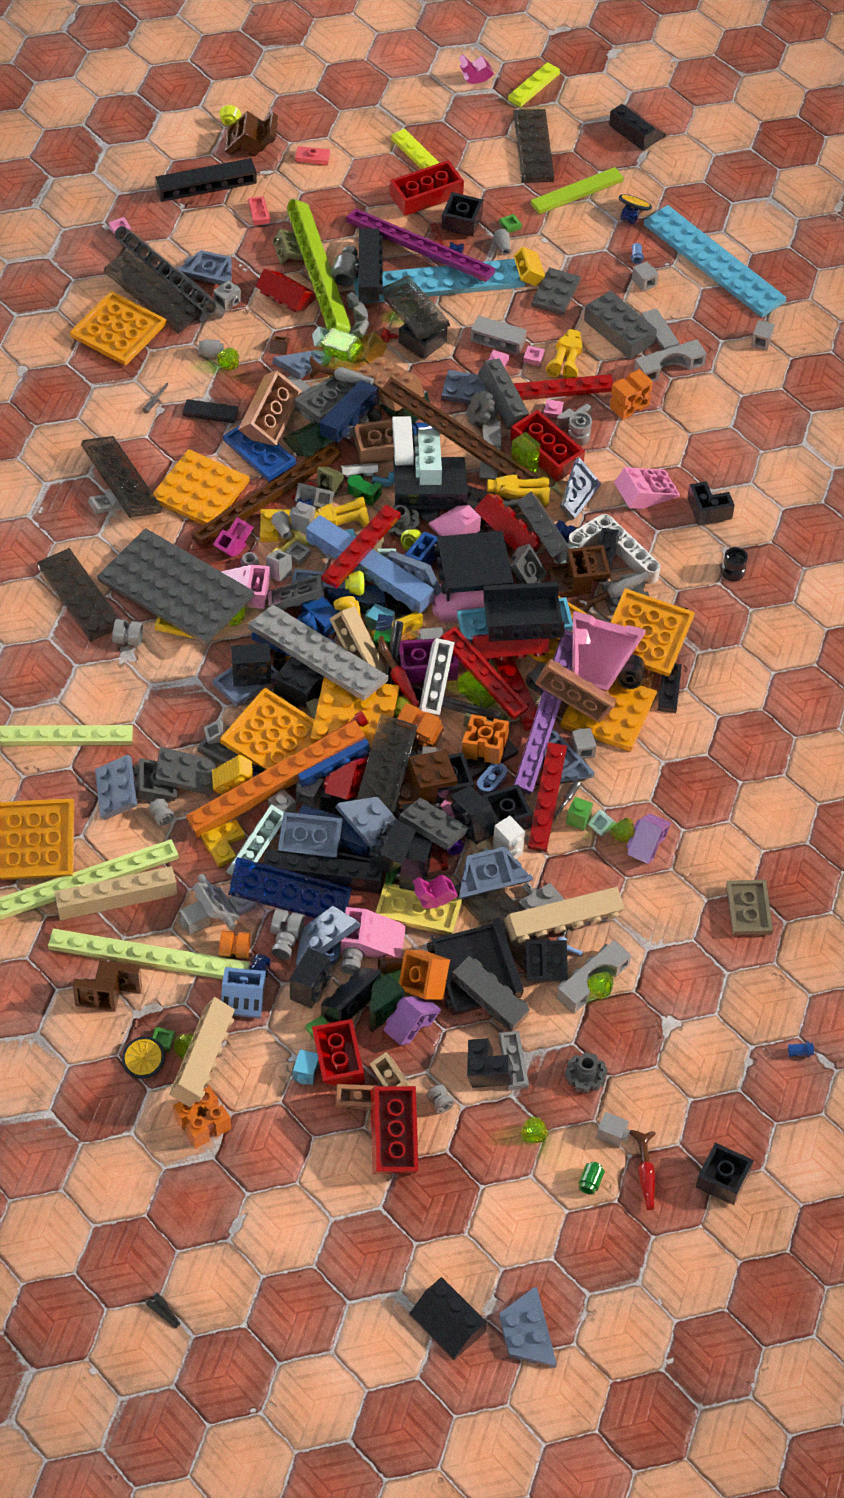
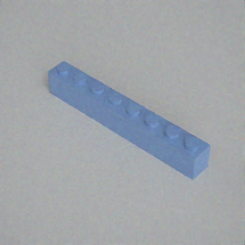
(374, 566)

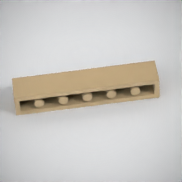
(115, 893)
(564, 914)
(202, 1051)

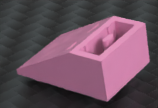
(645, 487)
(255, 578)
(376, 934)

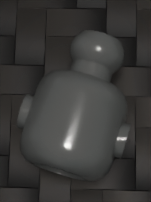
(346, 267)

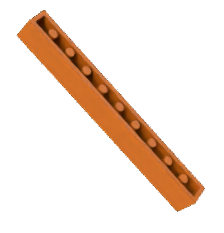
(271, 781)

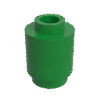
(591, 1178)

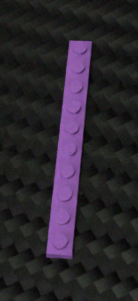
(543, 723)

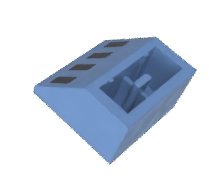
(244, 991)

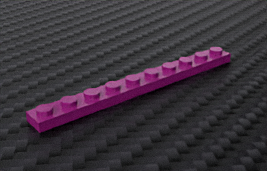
(422, 245)

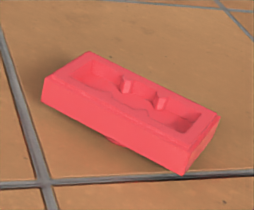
(312, 155)
(258, 210)

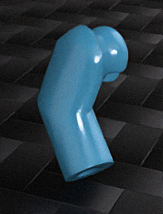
(386, 482)

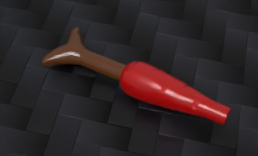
(397, 673)
(645, 1169)

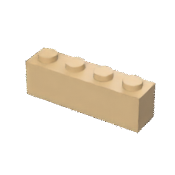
(355, 637)

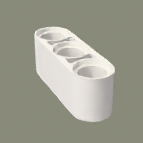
(402, 441)

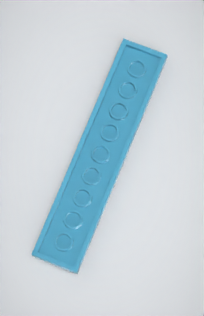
(715, 261)
(448, 281)

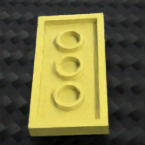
(407, 909)

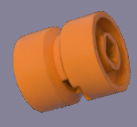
(233, 944)

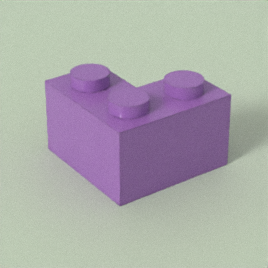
(649, 834)
(409, 1017)

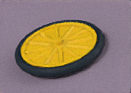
(635, 202)
(143, 1057)

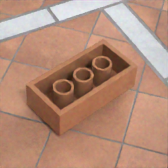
(381, 370)

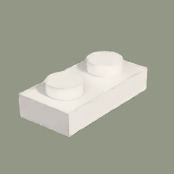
(367, 469)

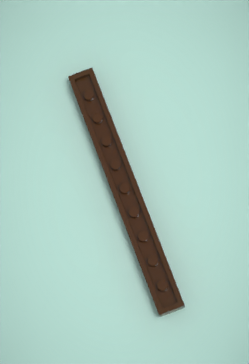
(454, 430)
(266, 494)

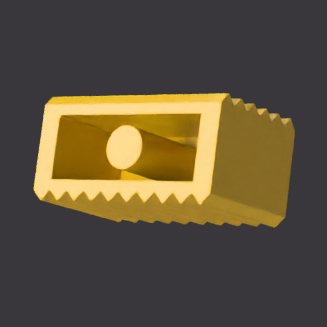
(529, 266)
(231, 774)

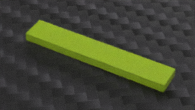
(577, 190)

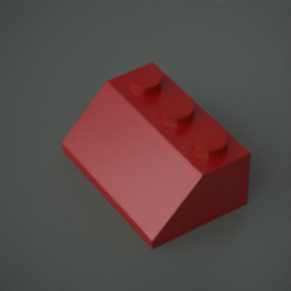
(285, 290)
(346, 780)
(339, 1053)

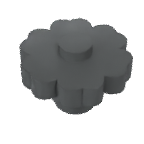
(481, 409)
(407, 521)
(586, 1072)

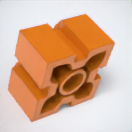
(631, 394)
(429, 725)
(485, 739)
(202, 1118)

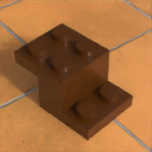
(251, 133)
(579, 570)
(425, 776)
(108, 983)

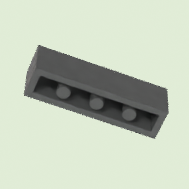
(504, 392)
(544, 526)
(490, 994)

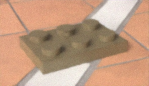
(749, 907)

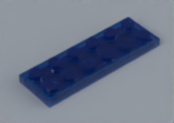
(286, 889)

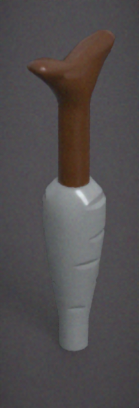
(341, 373)
(614, 590)

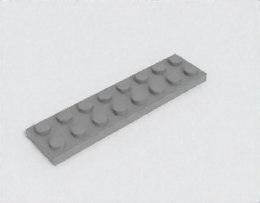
(318, 652)

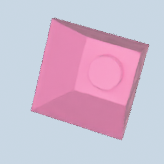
(457, 521)

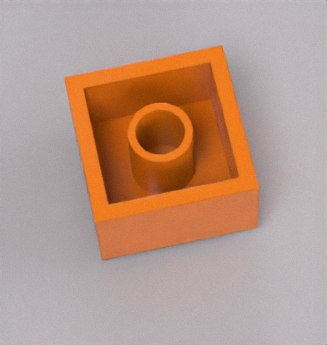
(424, 974)

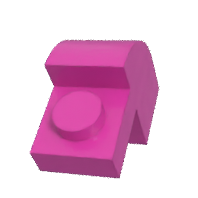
(477, 71)
(233, 540)
(436, 892)

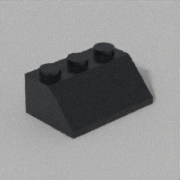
(634, 127)
(350, 997)
(448, 1318)

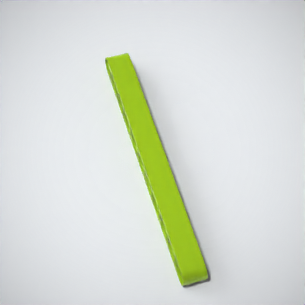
(318, 266)

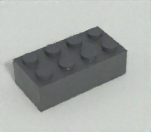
(620, 324)

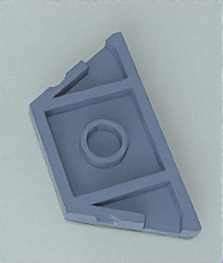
(208, 267)
(574, 766)
(366, 817)
(491, 872)
(326, 931)
(527, 1330)

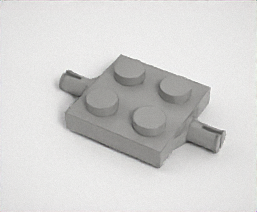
(540, 897)
(215, 902)

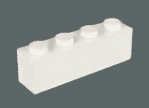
(436, 676)

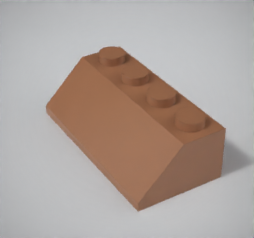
(270, 409)
(575, 691)

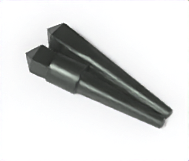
(161, 1308)

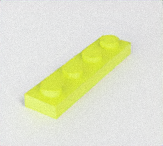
(533, 84)
(413, 149)

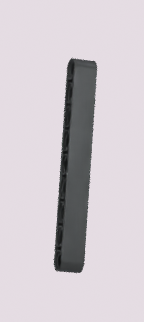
(130, 239)

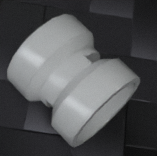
(160, 810)
(283, 945)
(351, 962)
(440, 1099)

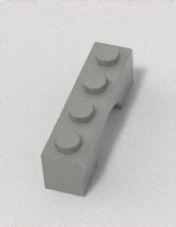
(689, 355)
(610, 959)

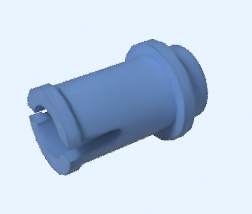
(637, 256)

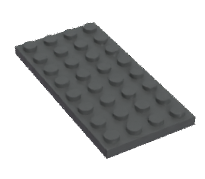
(176, 586)

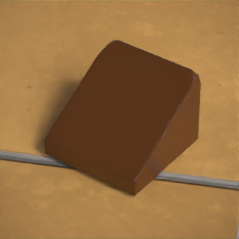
(279, 345)

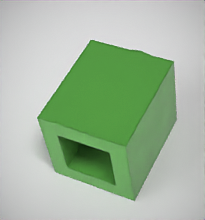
(579, 813)

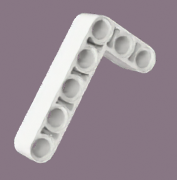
(627, 548)

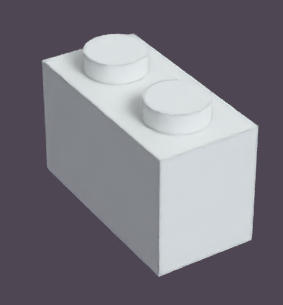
(510, 835)

